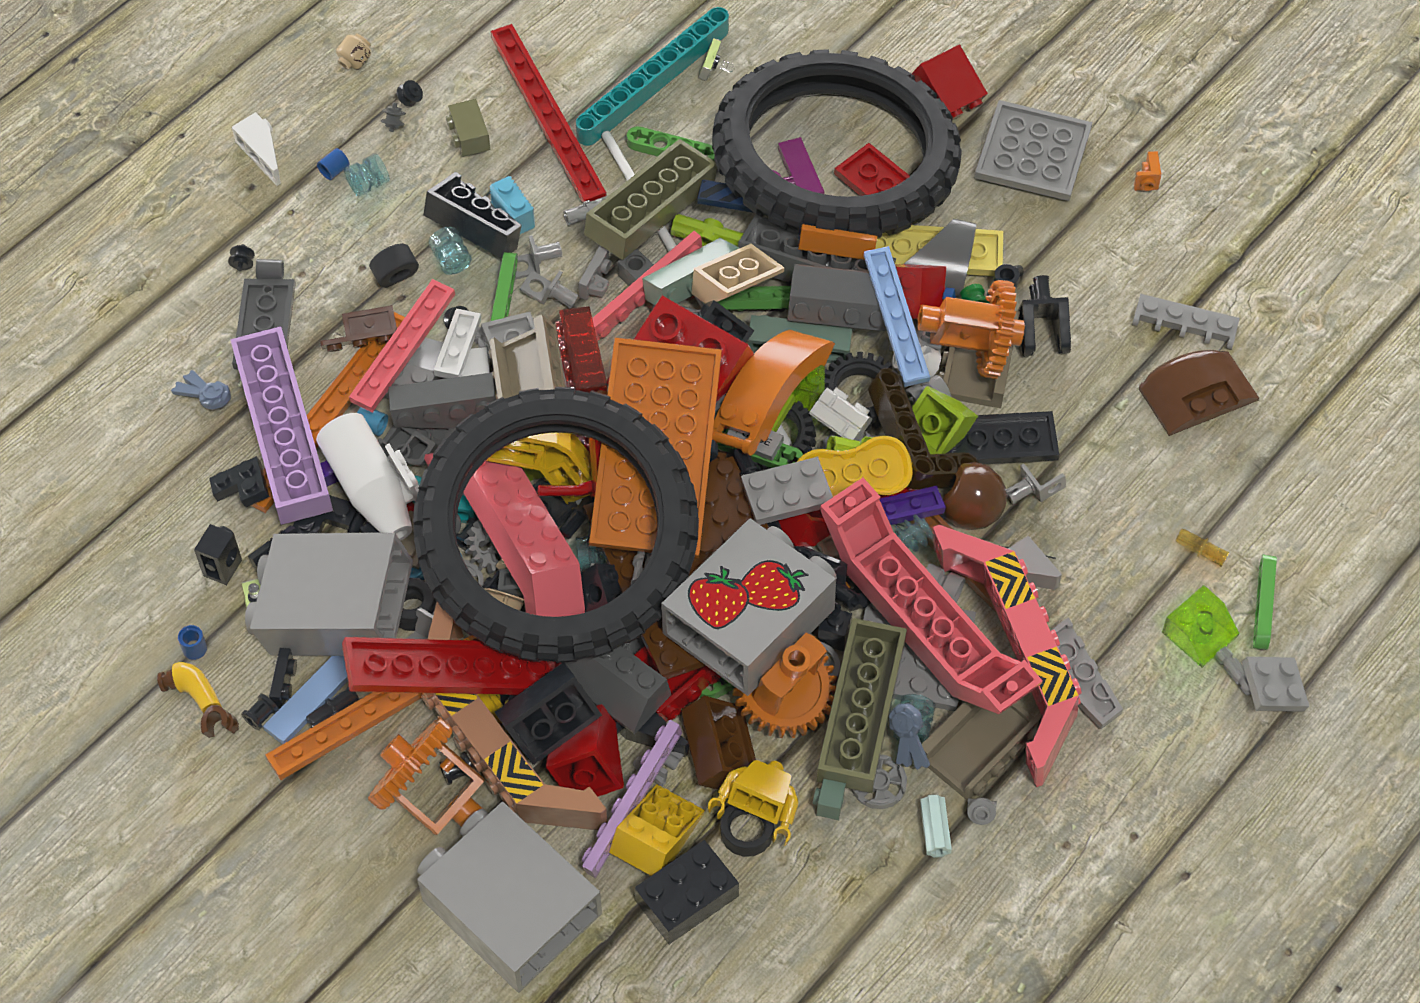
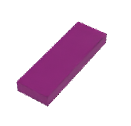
(800, 165)

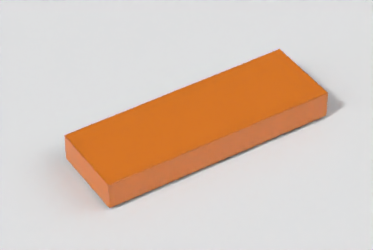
(836, 242)

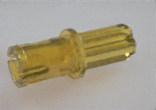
(1202, 547)

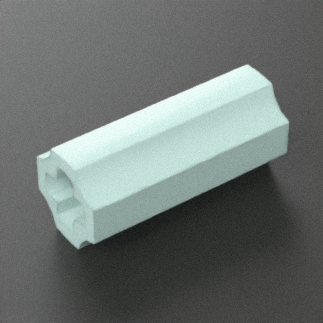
(935, 826)

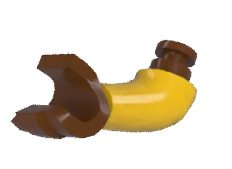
(192, 680)

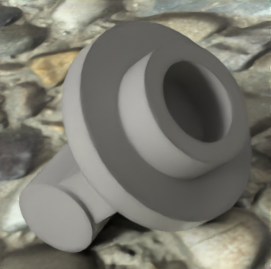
(981, 810)

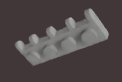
(1186, 319)

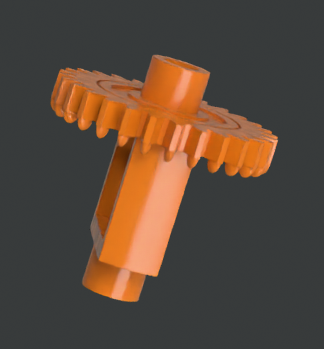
(977, 326)
(809, 688)
(408, 758)

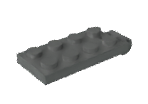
(266, 301)

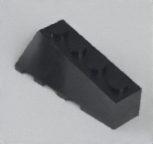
(460, 207)

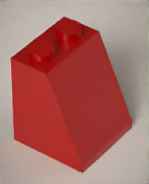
(952, 80)
(590, 758)

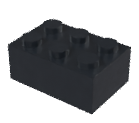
(548, 713)
(686, 892)

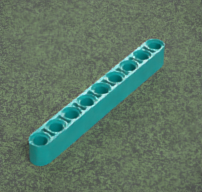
(651, 76)

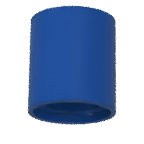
(333, 164)
(188, 634)

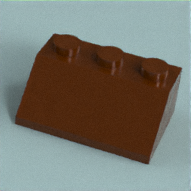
(717, 739)

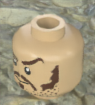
(353, 51)

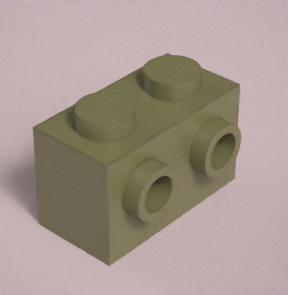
(468, 127)

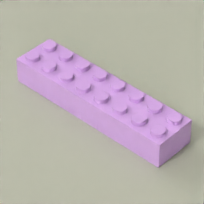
(281, 425)

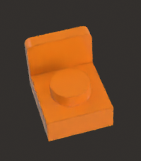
(1150, 176)

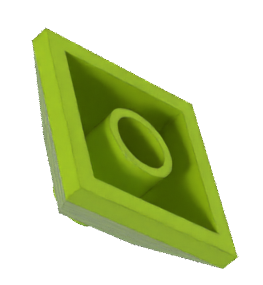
(942, 420)

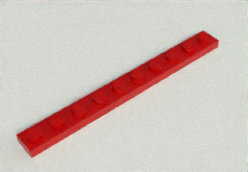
(548, 114)

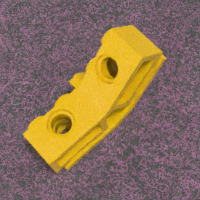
(554, 454)

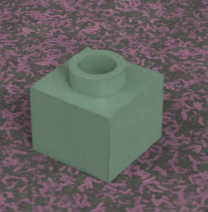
(829, 799)

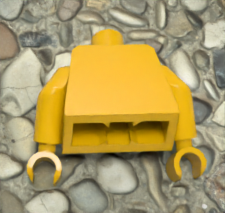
(762, 792)

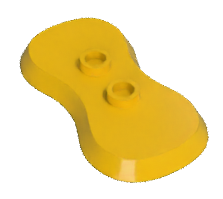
(880, 461)

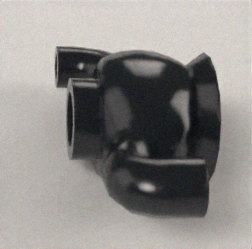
(1008, 273)

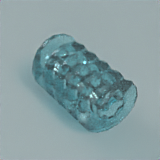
(915, 533)

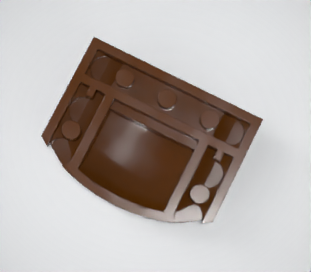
(1196, 389)

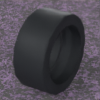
(740, 847)

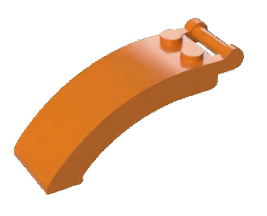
(765, 387)

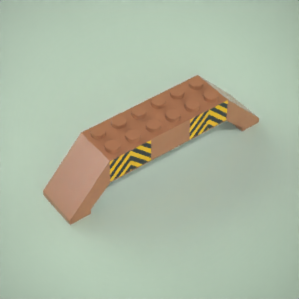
(500, 759)

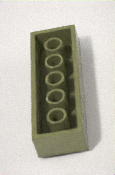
(649, 199)
(862, 704)

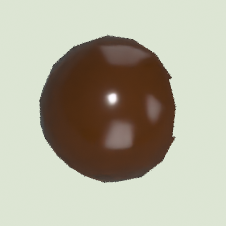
(976, 497)

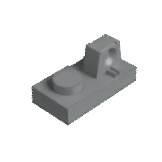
(592, 279)

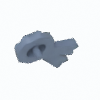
(210, 394)
(906, 723)

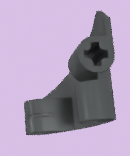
(951, 249)

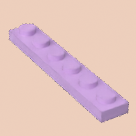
(637, 788)

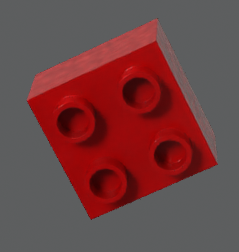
(679, 326)

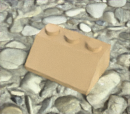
(733, 273)

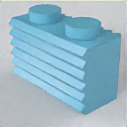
(510, 199)

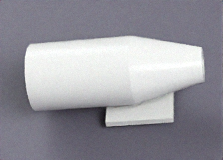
(371, 480)

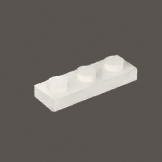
(457, 344)

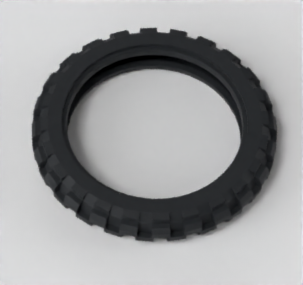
(843, 75)
(531, 414)

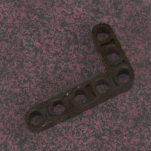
(900, 422)

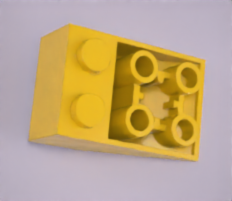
(655, 830)

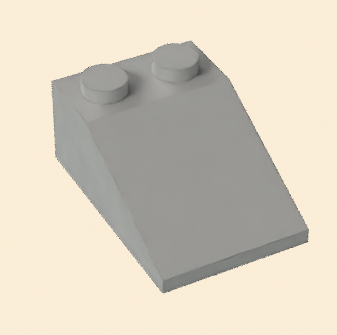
(421, 365)

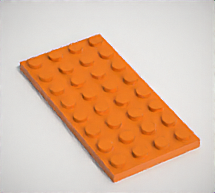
(678, 394)

